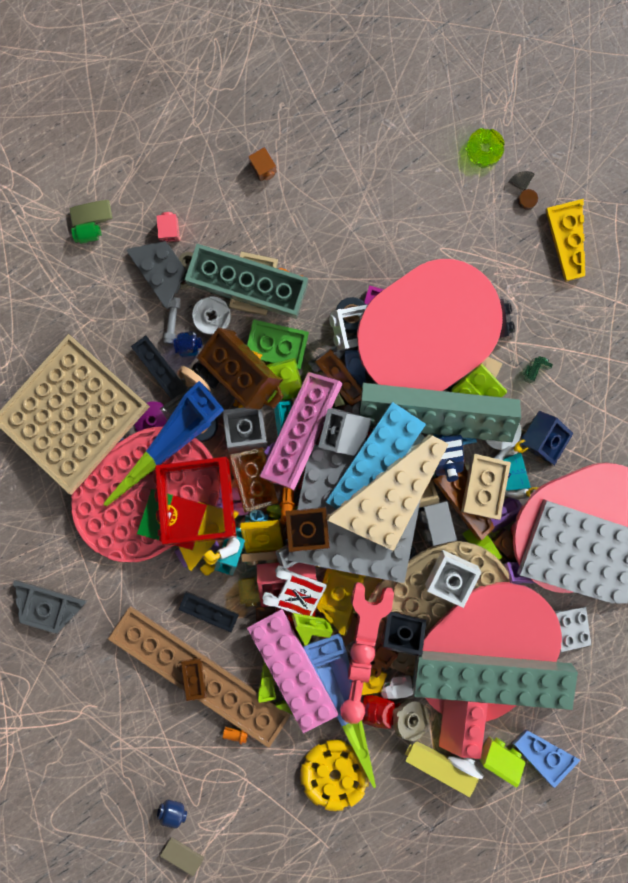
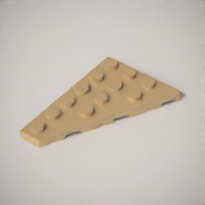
(389, 501)

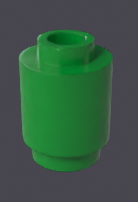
(86, 232)

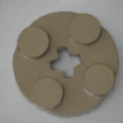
(401, 720)

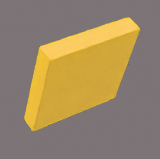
(262, 536)

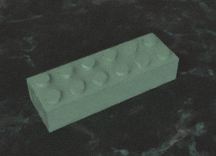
(246, 281)

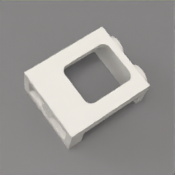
(336, 321)

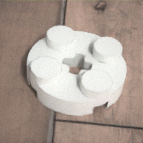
(206, 306)

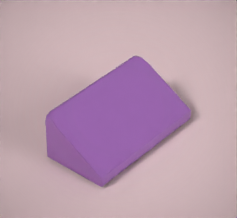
(509, 513)

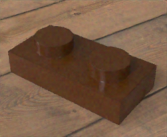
(193, 679)

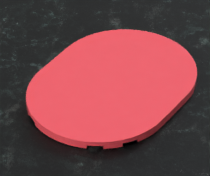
(430, 326)
(594, 489)
(114, 527)
(498, 622)

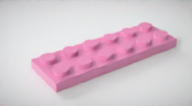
(301, 430)
(292, 671)

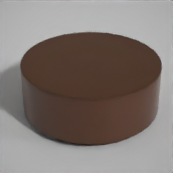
(528, 199)

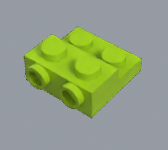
(480, 382)

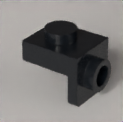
(203, 372)

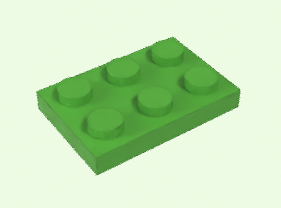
(277, 342)

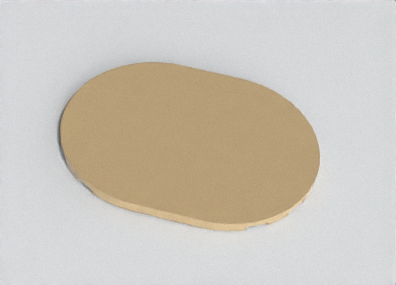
(414, 600)

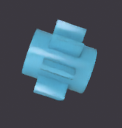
(256, 516)

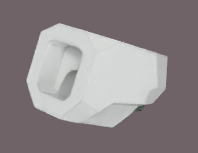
(398, 687)

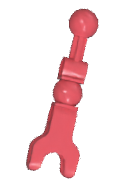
(363, 649)

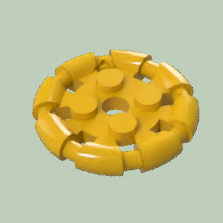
(331, 786)

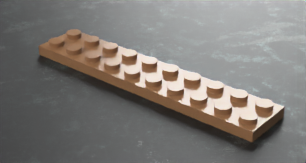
(224, 691)

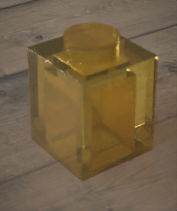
(249, 591)

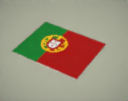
(183, 514)

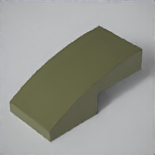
(91, 212)

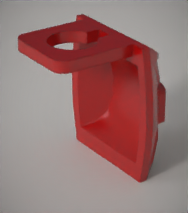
(378, 711)

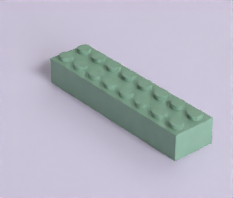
(446, 411)
(494, 680)

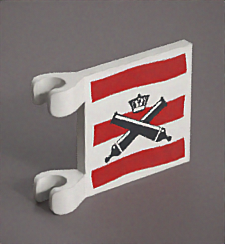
(298, 594)

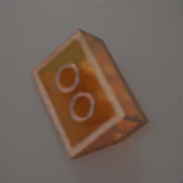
(252, 488)

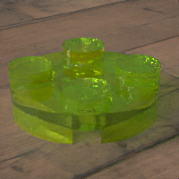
(484, 158)

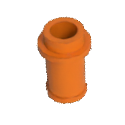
(235, 735)

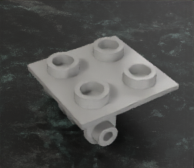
(574, 628)

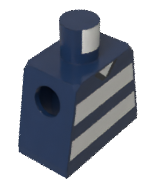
(452, 459)

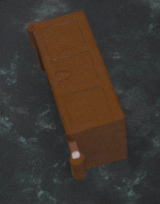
(240, 370)

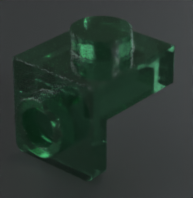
(532, 370)

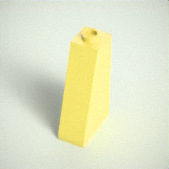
(439, 767)

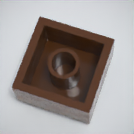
(307, 529)

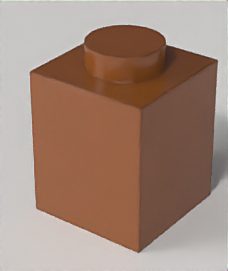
(262, 164)

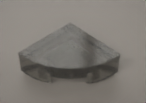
(522, 179)

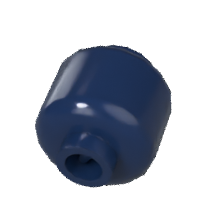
(171, 814)

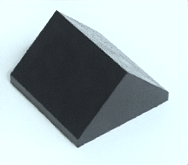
(404, 634)

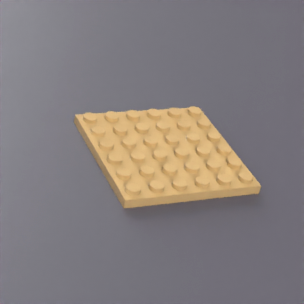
(70, 414)

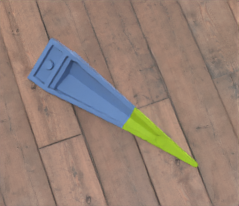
(332, 666)

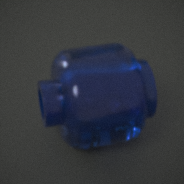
(187, 344)

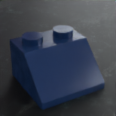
(547, 437)

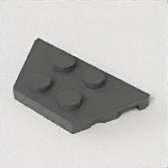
(160, 269)
(45, 607)

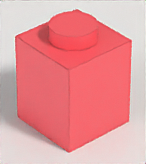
(168, 227)

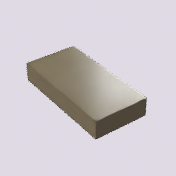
(182, 856)

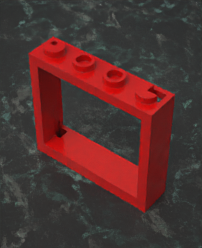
(162, 498)

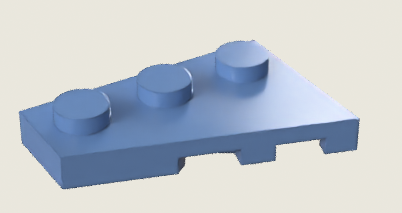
(546, 758)

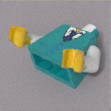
(518, 479)
(226, 558)

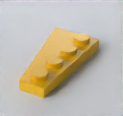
(567, 232)

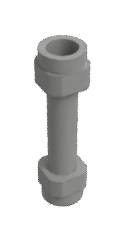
(169, 335)

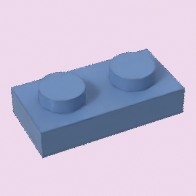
(354, 365)

